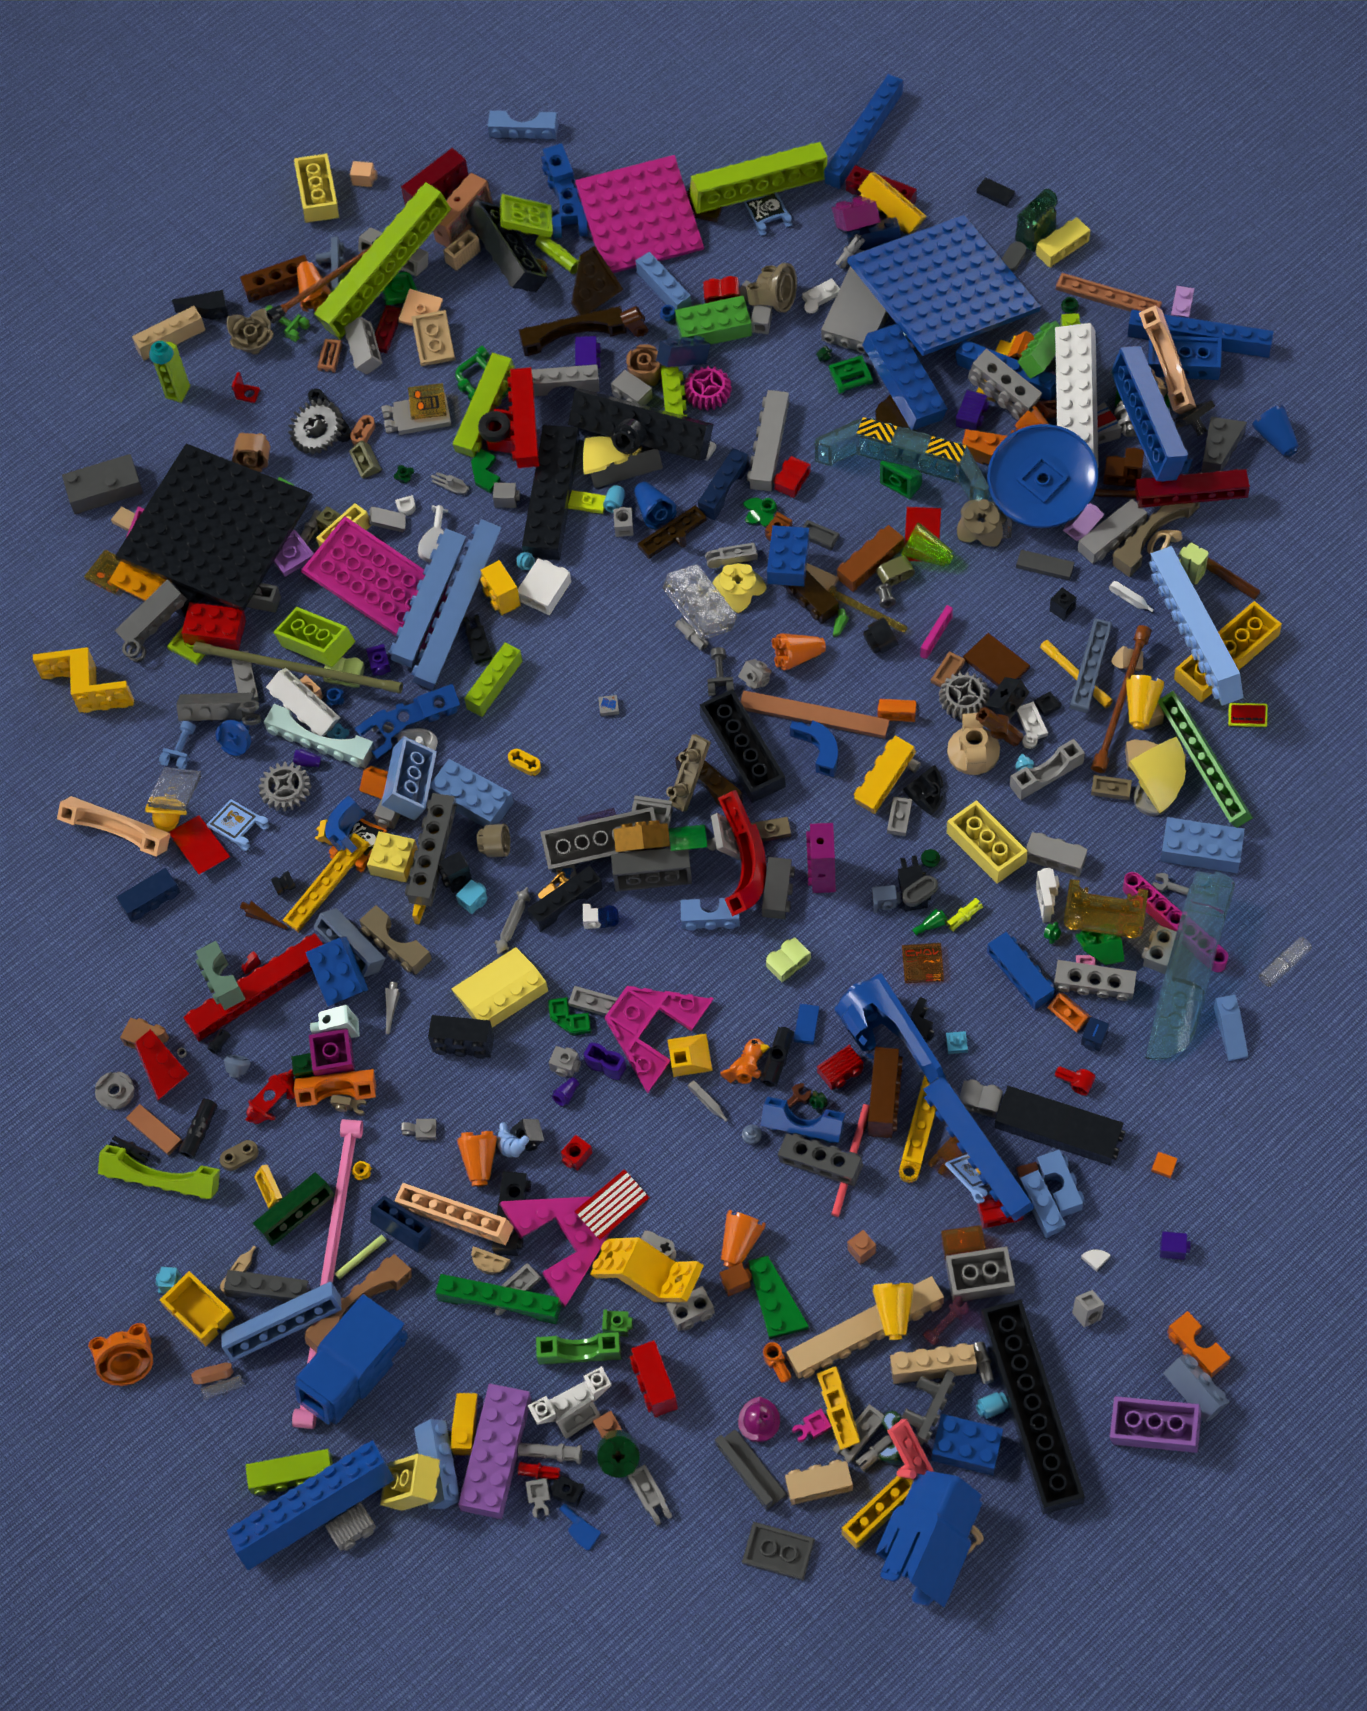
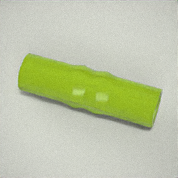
(557, 253)

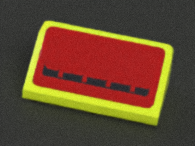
(1247, 715)

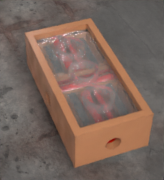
(460, 202)

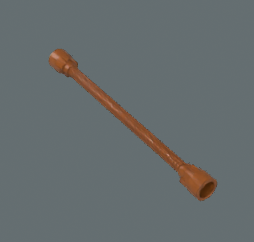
(1101, 760)

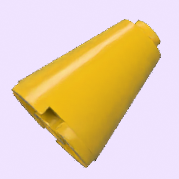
(1142, 699)
(894, 1307)

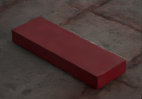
(387, 327)

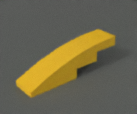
(838, 1408)

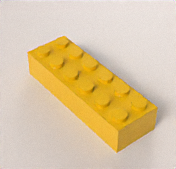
(1243, 638)

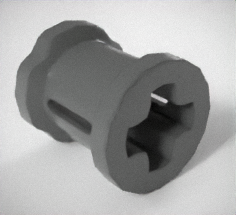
(885, 595)

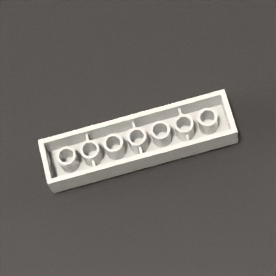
(1077, 382)

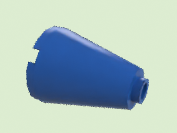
(1277, 430)
(654, 505)

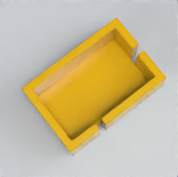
(197, 1308)

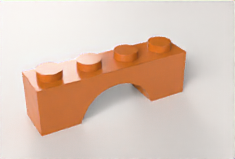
(313, 1089)

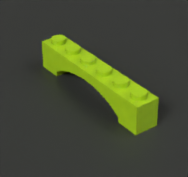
(116, 1163)

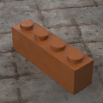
(872, 554)

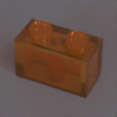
(962, 1240)

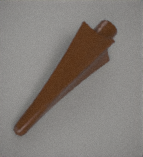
(254, 911)

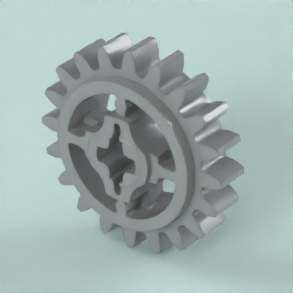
(285, 792)

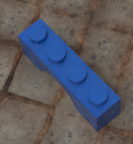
(778, 1116)

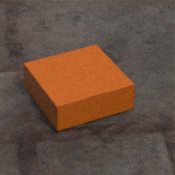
(1164, 1165)

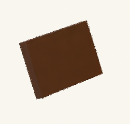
(995, 660)

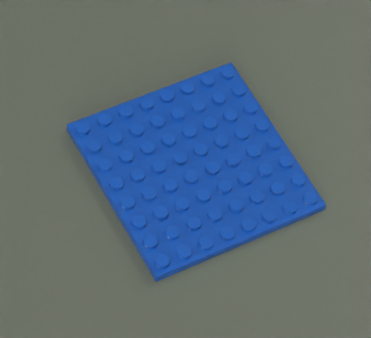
(943, 284)

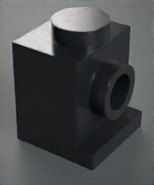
(571, 1497)

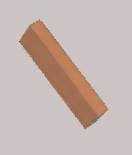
(154, 1129)

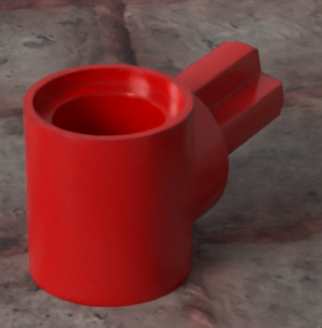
(1080, 1081)

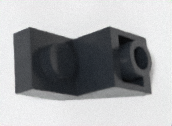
(918, 1016)

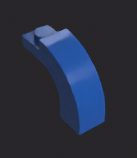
(823, 740)
(341, 822)

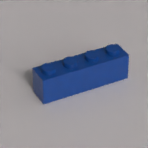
(1020, 970)

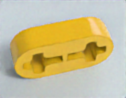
(525, 759)

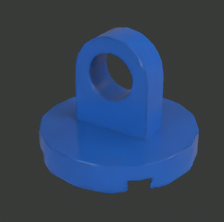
(233, 737)

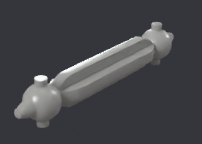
(512, 920)

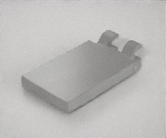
(403, 422)

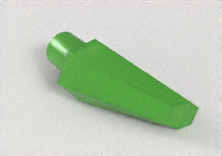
(840, 622)

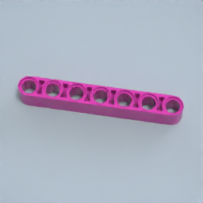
(1170, 911)

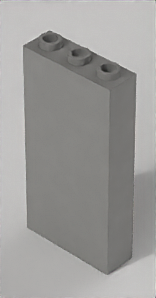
(853, 314)

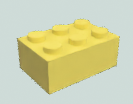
(413, 1482)

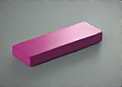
(936, 632)

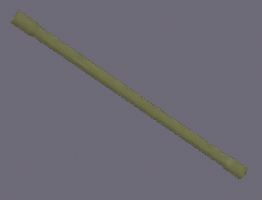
(387, 685)

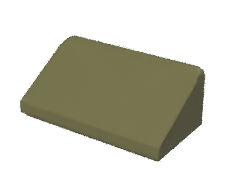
(365, 459)

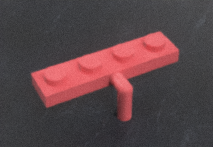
(909, 1450)

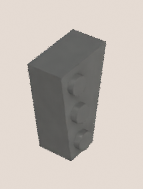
(1221, 442)

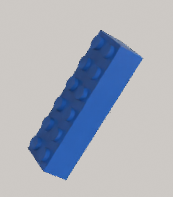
(904, 376)

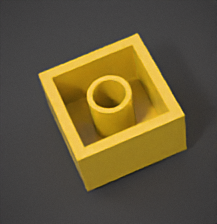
(500, 588)

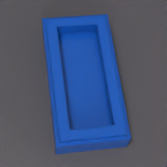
(806, 1024)

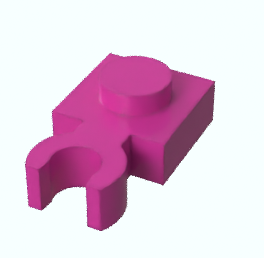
(814, 1424)

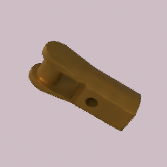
(552, 885)

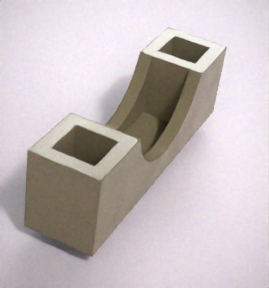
(411, 955)

